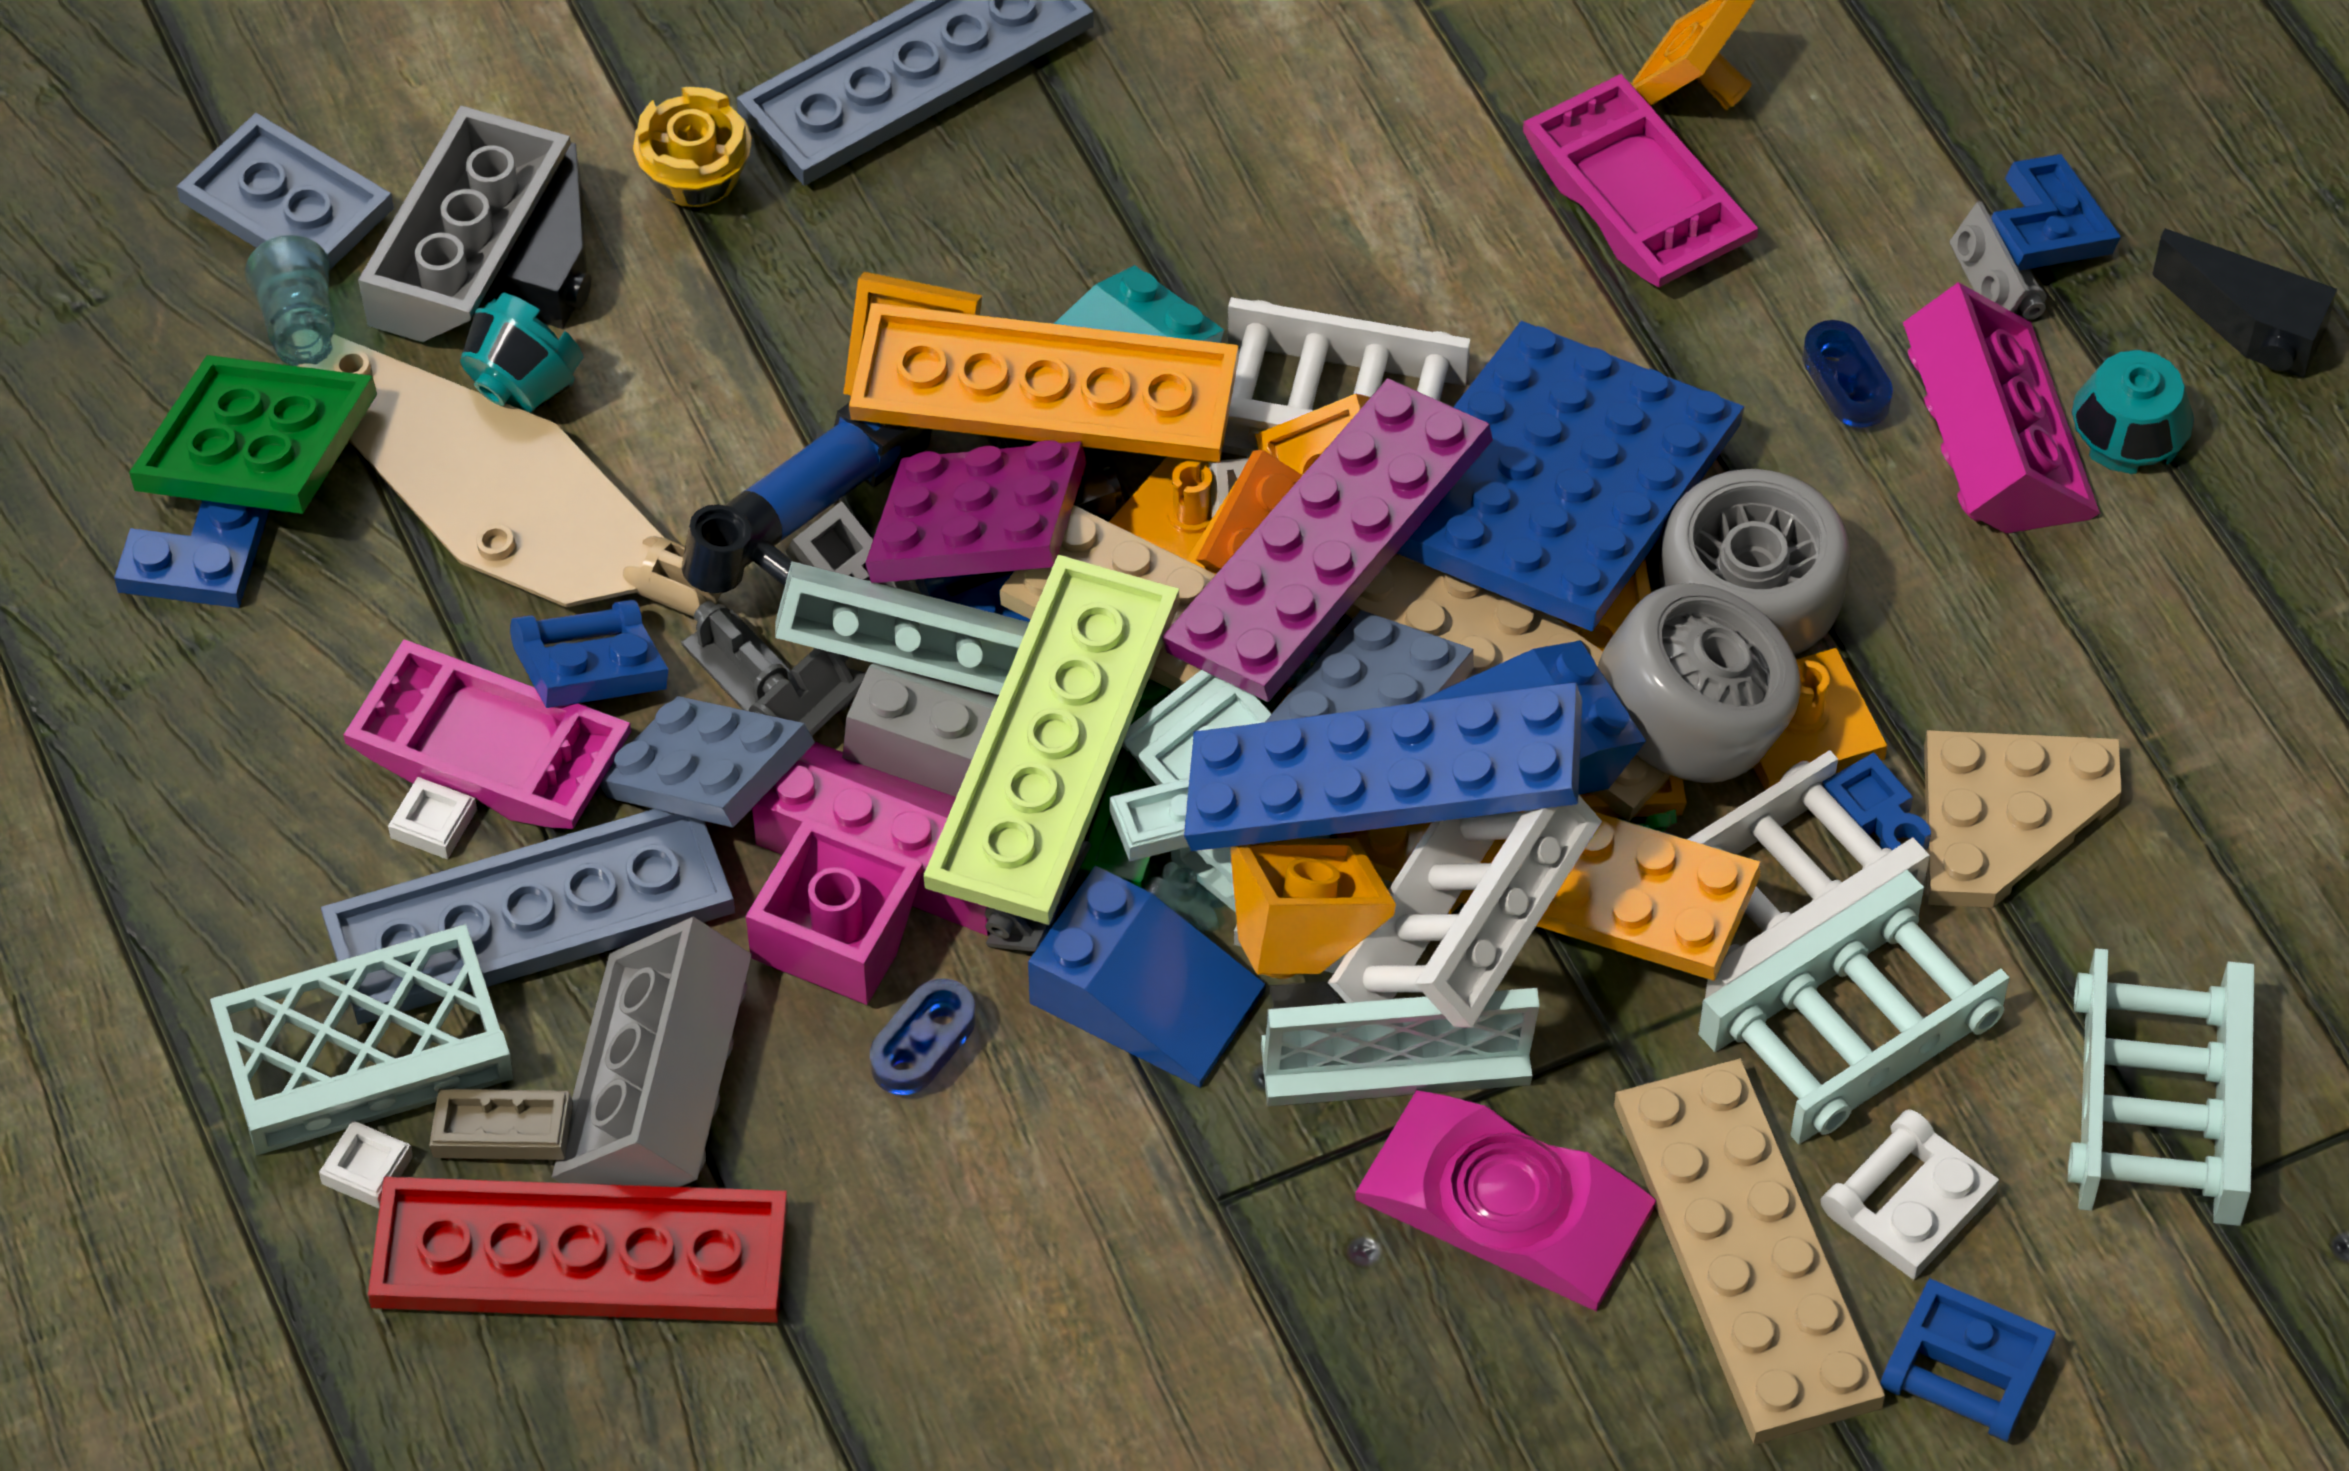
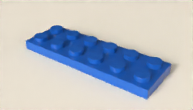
(1384, 767)

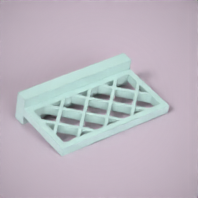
(1395, 1049)
(371, 1091)

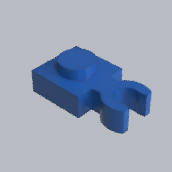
(1878, 802)

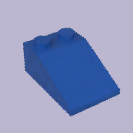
(1607, 730)
(1141, 978)

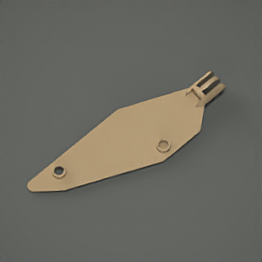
(509, 490)

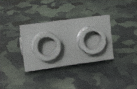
(1992, 267)

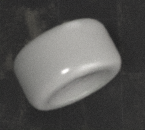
(1764, 542)
(1702, 681)

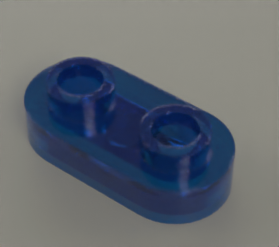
(1851, 378)
(918, 1040)

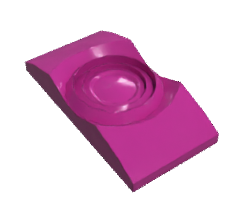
(1637, 182)
(485, 737)
(1507, 1196)

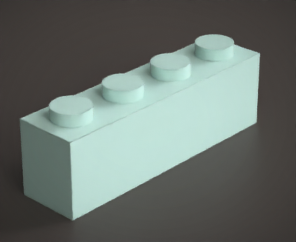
(898, 628)

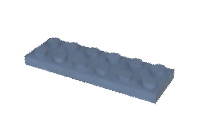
(900, 75)
(540, 903)

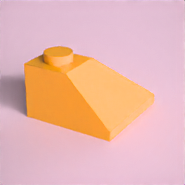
(1305, 902)

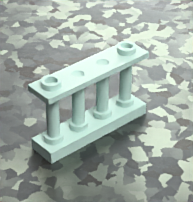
(1842, 949)
(2224, 1062)

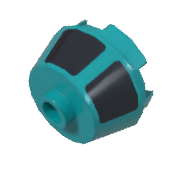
(517, 355)
(2133, 411)

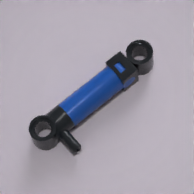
(751, 524)

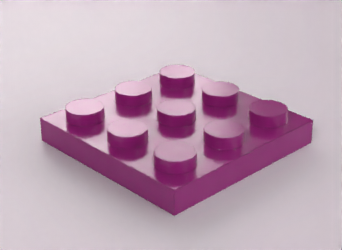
(976, 511)

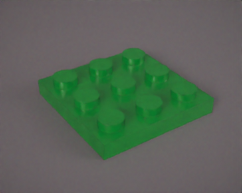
(253, 434)

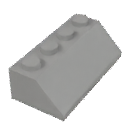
(458, 224)
(916, 727)
(655, 1059)

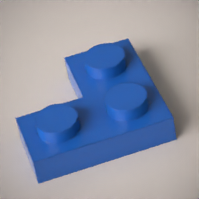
(2057, 217)
(196, 568)

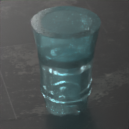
(293, 294)

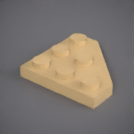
(2008, 807)

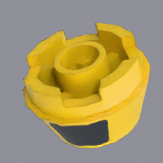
(692, 146)

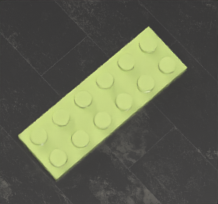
(1052, 740)

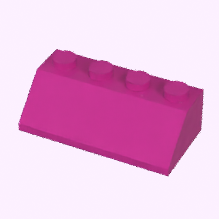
(1998, 414)
(867, 805)

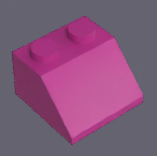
(834, 910)

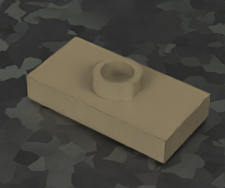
(501, 1124)

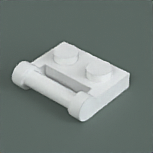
(1928, 1206)

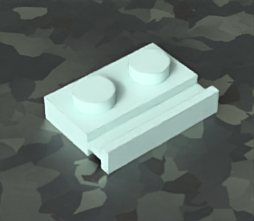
(1165, 733)

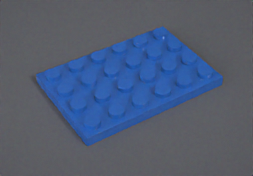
(1574, 476)

